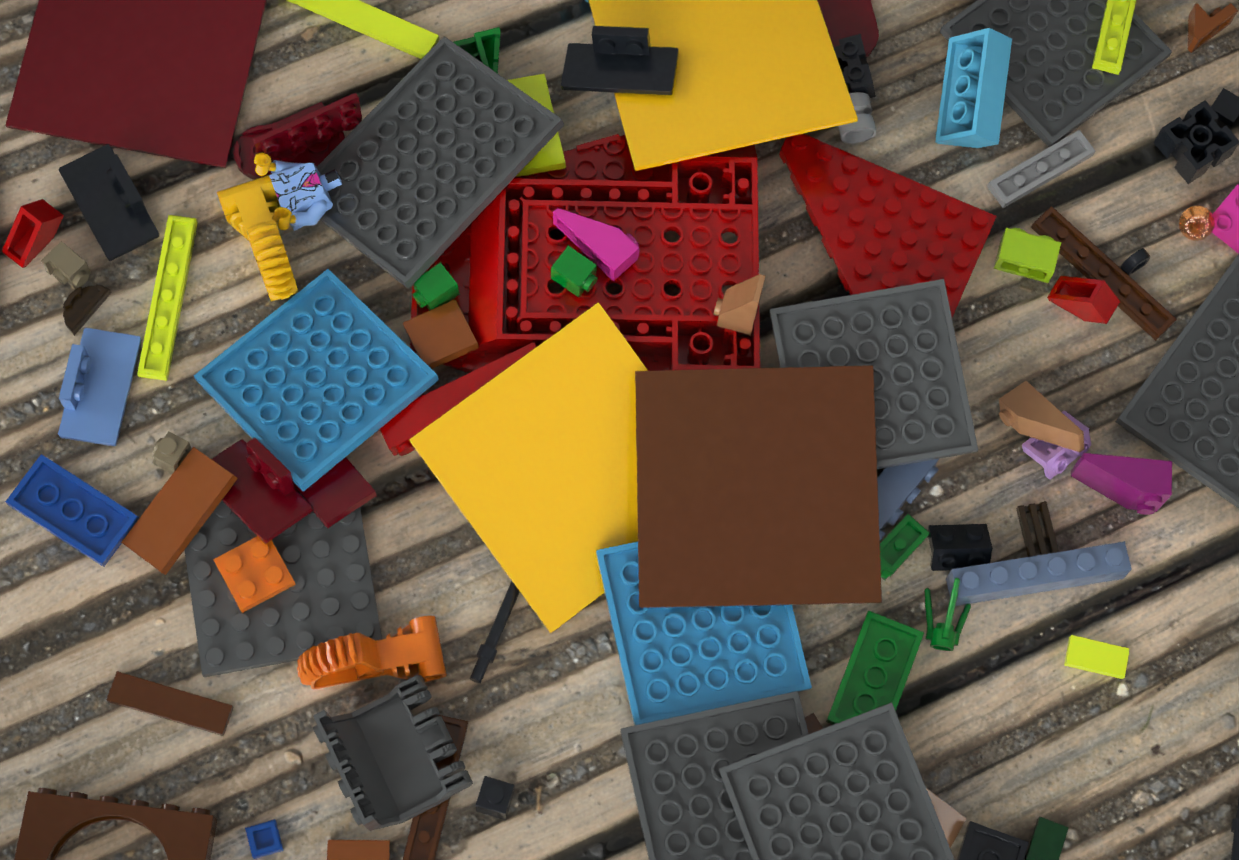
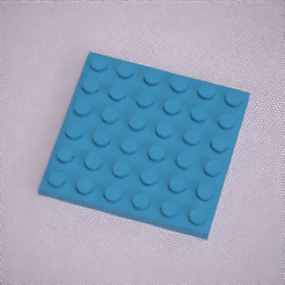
(316, 378)
(696, 656)

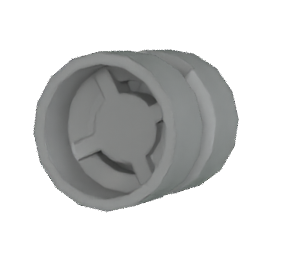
(865, 127)

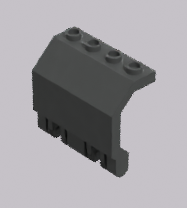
(392, 756)

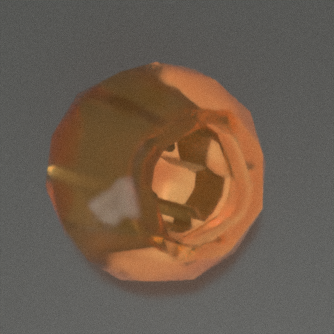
(1196, 223)

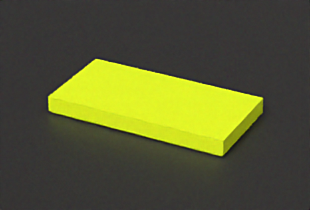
(551, 155)

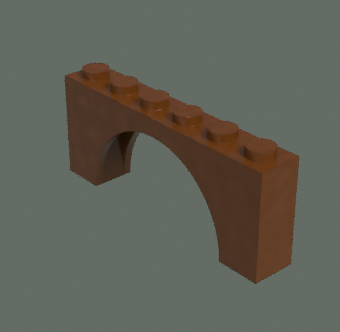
(54, 819)

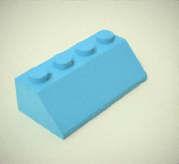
(974, 89)

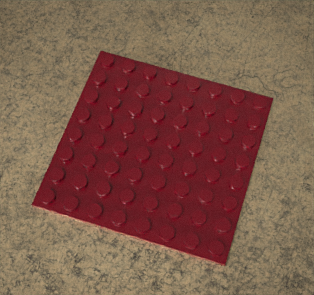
(139, 74)

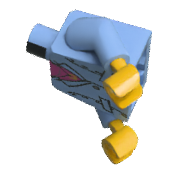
(299, 191)

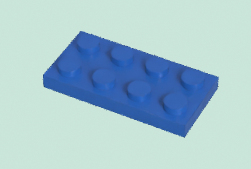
(72, 510)

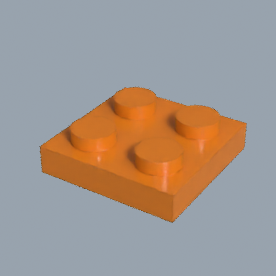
(254, 572)

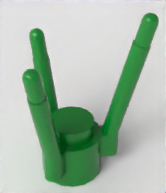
(944, 636)

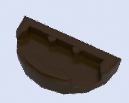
(82, 305)

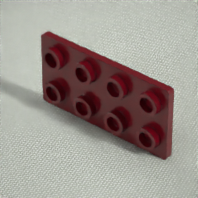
(309, 127)
(264, 489)

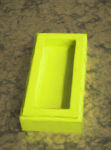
(1096, 657)

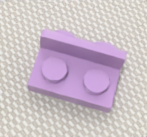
(1054, 457)

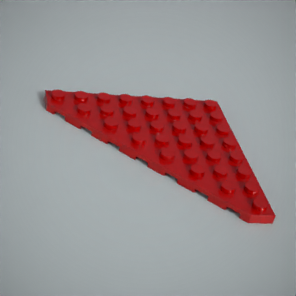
(882, 224)

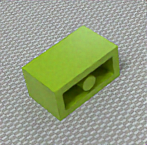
(1027, 254)

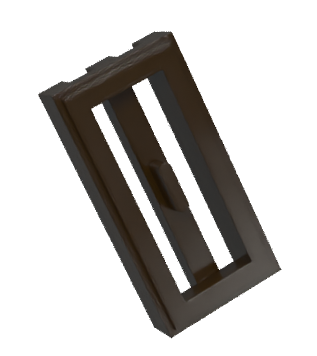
(1032, 509)

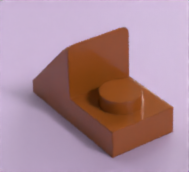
(1204, 26)

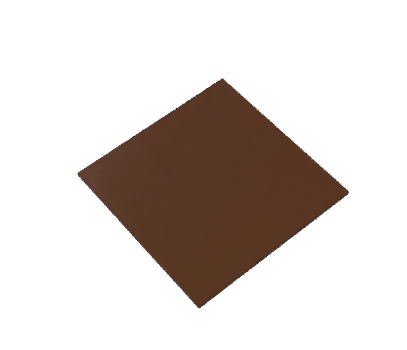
(757, 487)

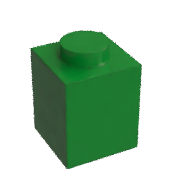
(574, 272)
(435, 288)

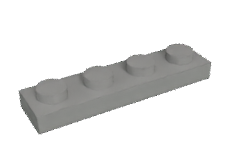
(1041, 168)

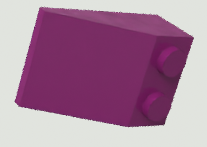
(1128, 481)

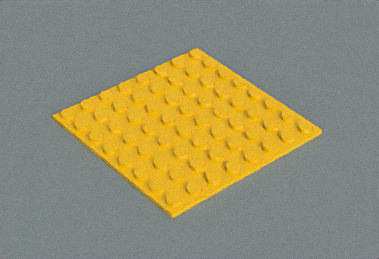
(740, 76)
(548, 463)

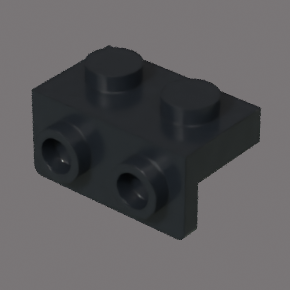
(959, 546)

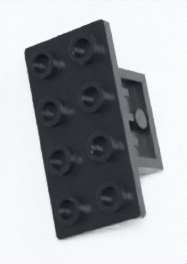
(620, 63)
(109, 202)

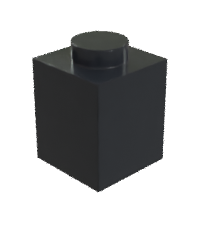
(495, 798)

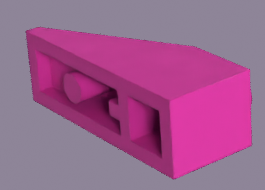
(600, 242)

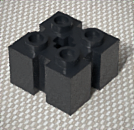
(854, 65)
(1196, 142)

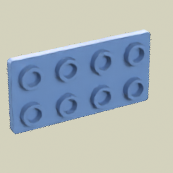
(97, 386)

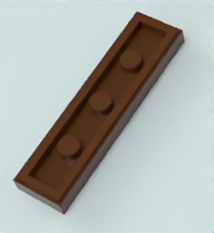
(170, 703)

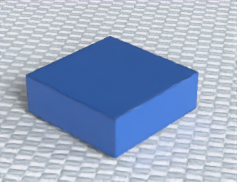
(264, 839)

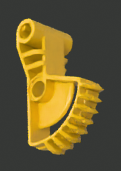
(251, 212)

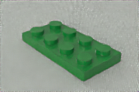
(876, 667)

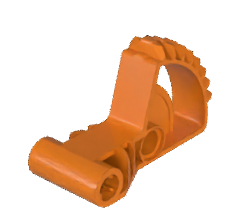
(358, 657)

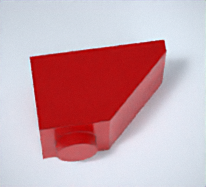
(31, 231)
(1085, 298)

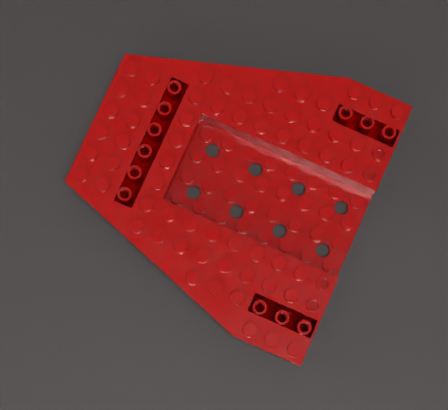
(508, 257)

